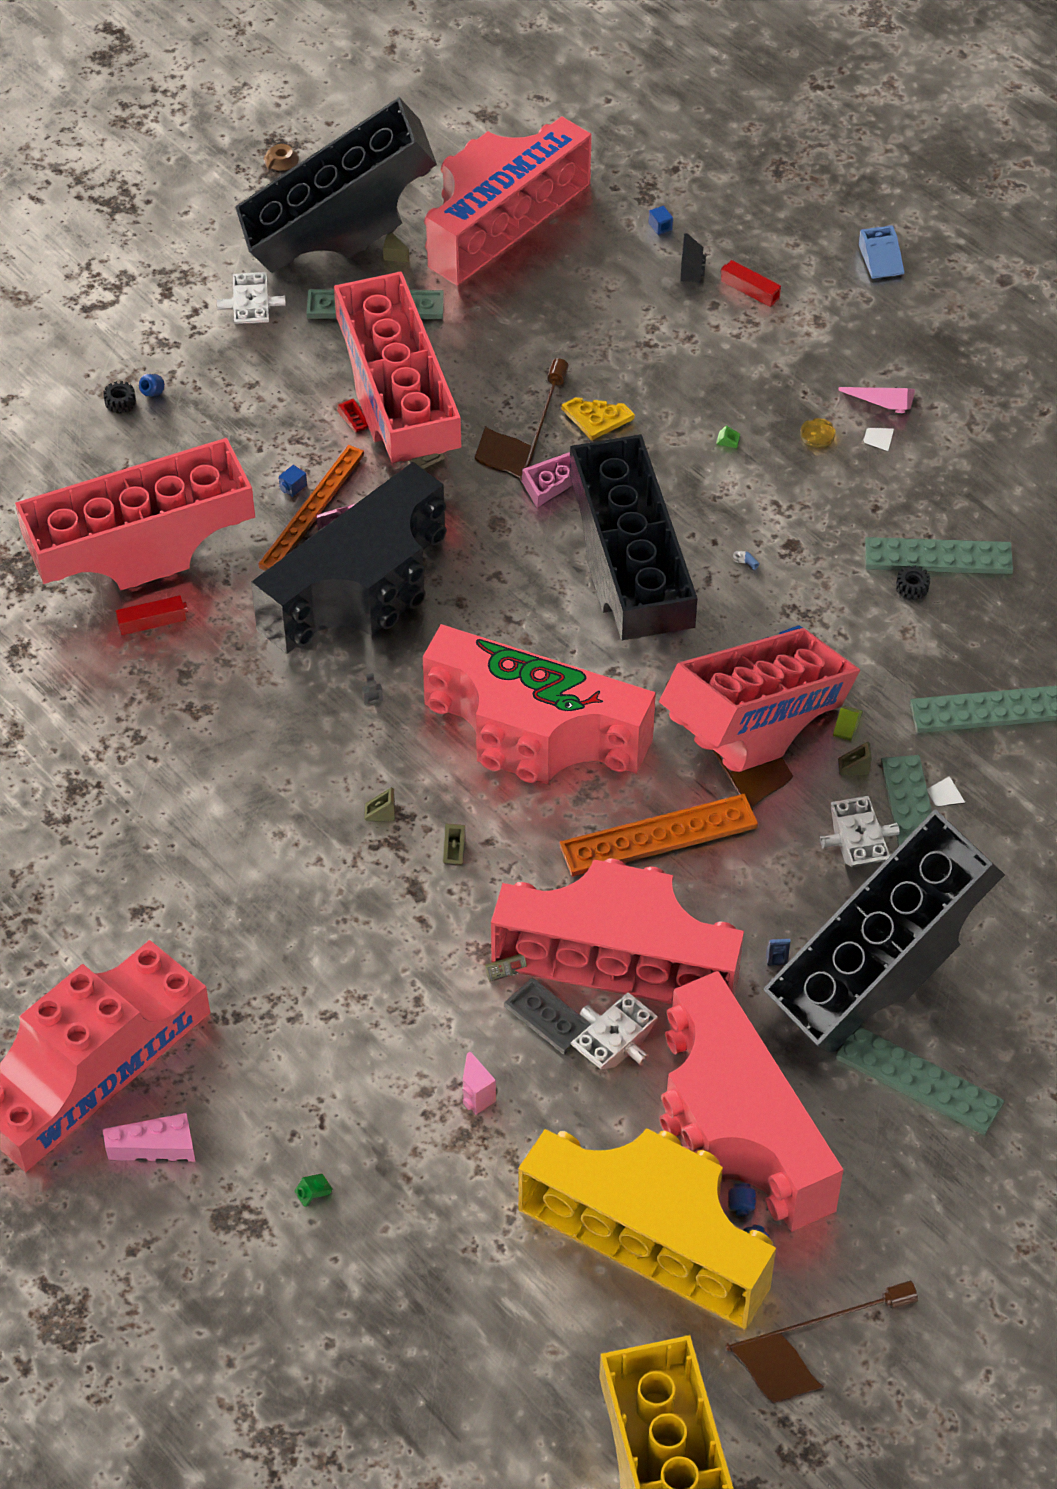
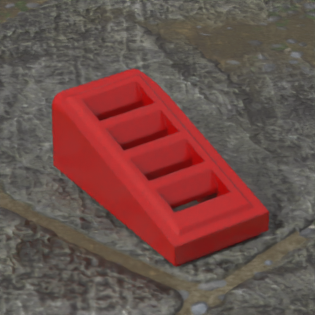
(352, 405)

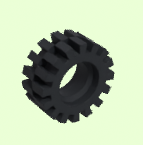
(119, 404)
(913, 590)

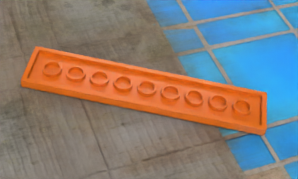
(660, 833)

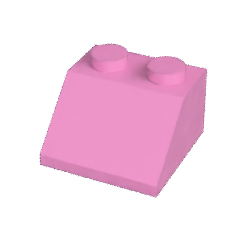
(478, 1085)

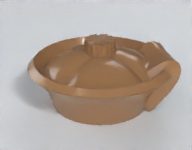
(281, 158)

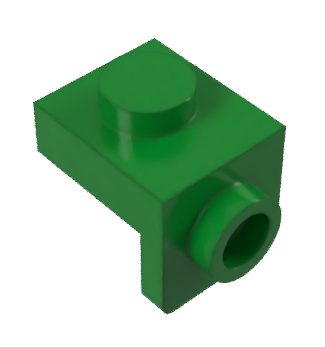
(312, 1187)

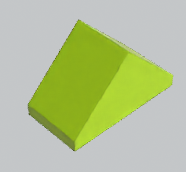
(847, 722)

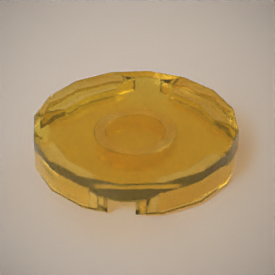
(817, 432)

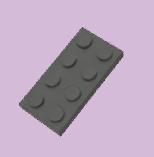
(546, 1015)

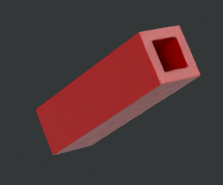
(750, 283)
(151, 615)

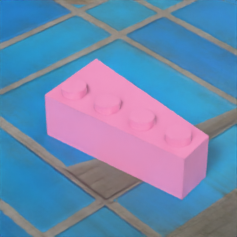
(547, 479)
(151, 1140)

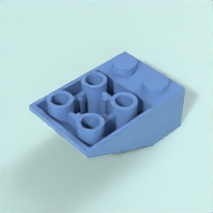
(881, 251)

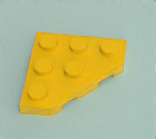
(597, 416)

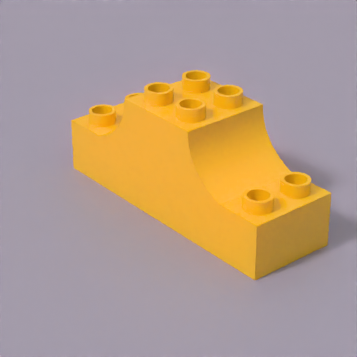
(653, 1213)
(662, 1418)

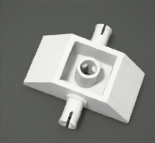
(250, 299)
(858, 832)
(615, 1033)

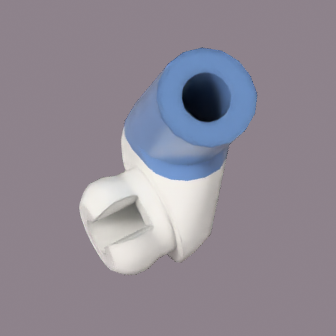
(746, 558)

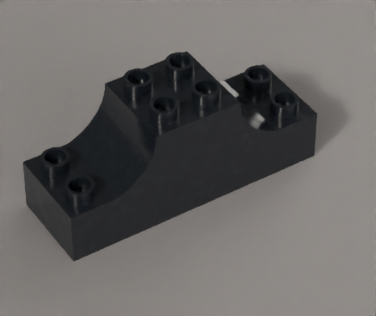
(341, 193)
(631, 539)
(357, 567)
(886, 934)

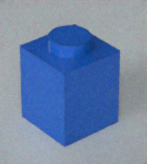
(660, 220)
(292, 480)

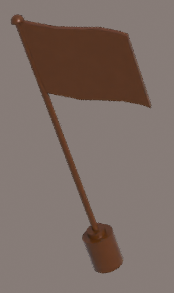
(509, 452)
(759, 780)
(778, 1365)

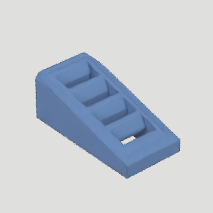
(778, 952)

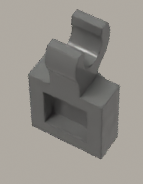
(372, 692)

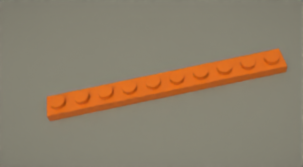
(312, 507)

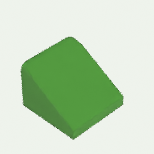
(728, 437)

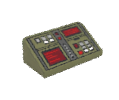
(502, 968)

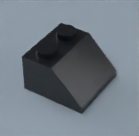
(692, 260)

